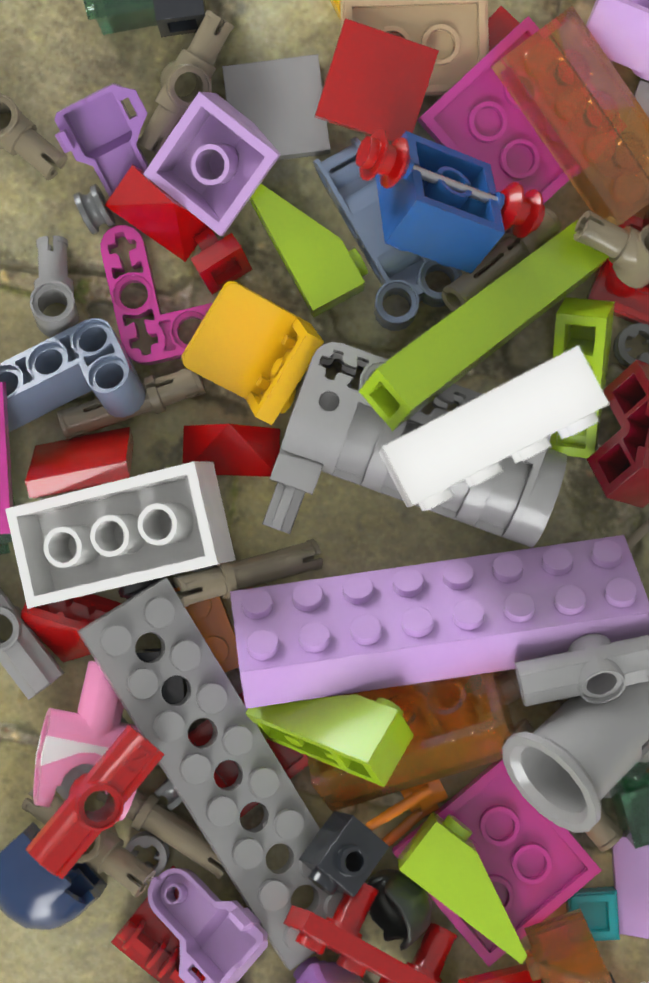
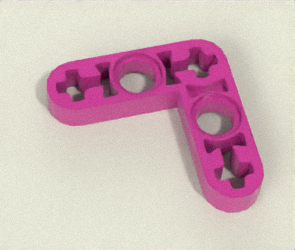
(164, 325)

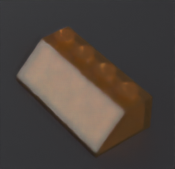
(582, 114)
(454, 728)

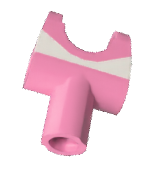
(78, 737)

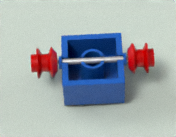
(443, 200)

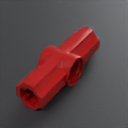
(74, 828)

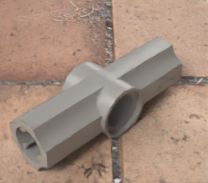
(25, 654)
(589, 669)

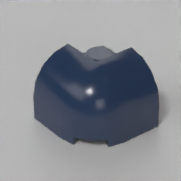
(35, 895)

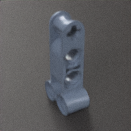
(396, 270)

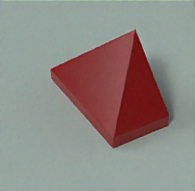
(155, 213)
(233, 448)
(59, 622)

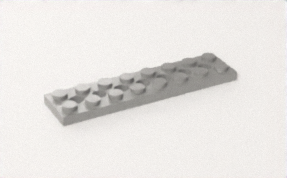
(192, 767)

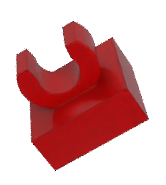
(219, 260)

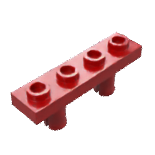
(357, 956)

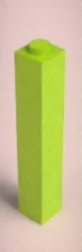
(479, 327)

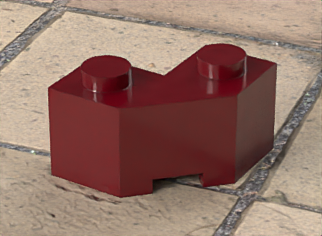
(624, 459)

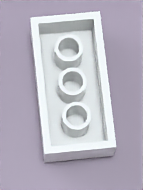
(492, 427)
(120, 533)

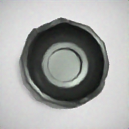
(400, 907)

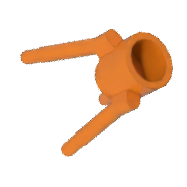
(420, 799)

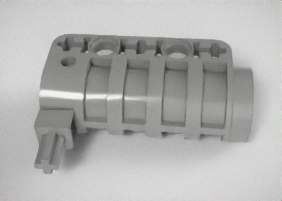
(342, 436)

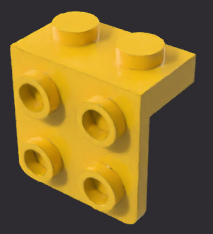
(253, 349)

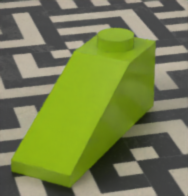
(311, 253)
(589, 326)
(340, 731)
(450, 870)

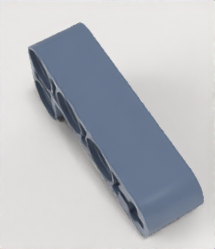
(67, 367)

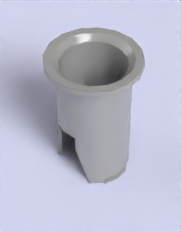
(579, 756)

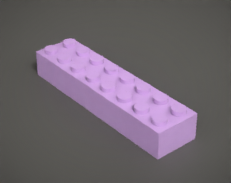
(433, 619)

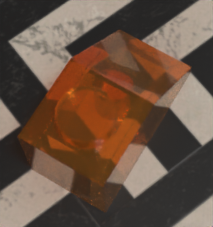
(564, 951)

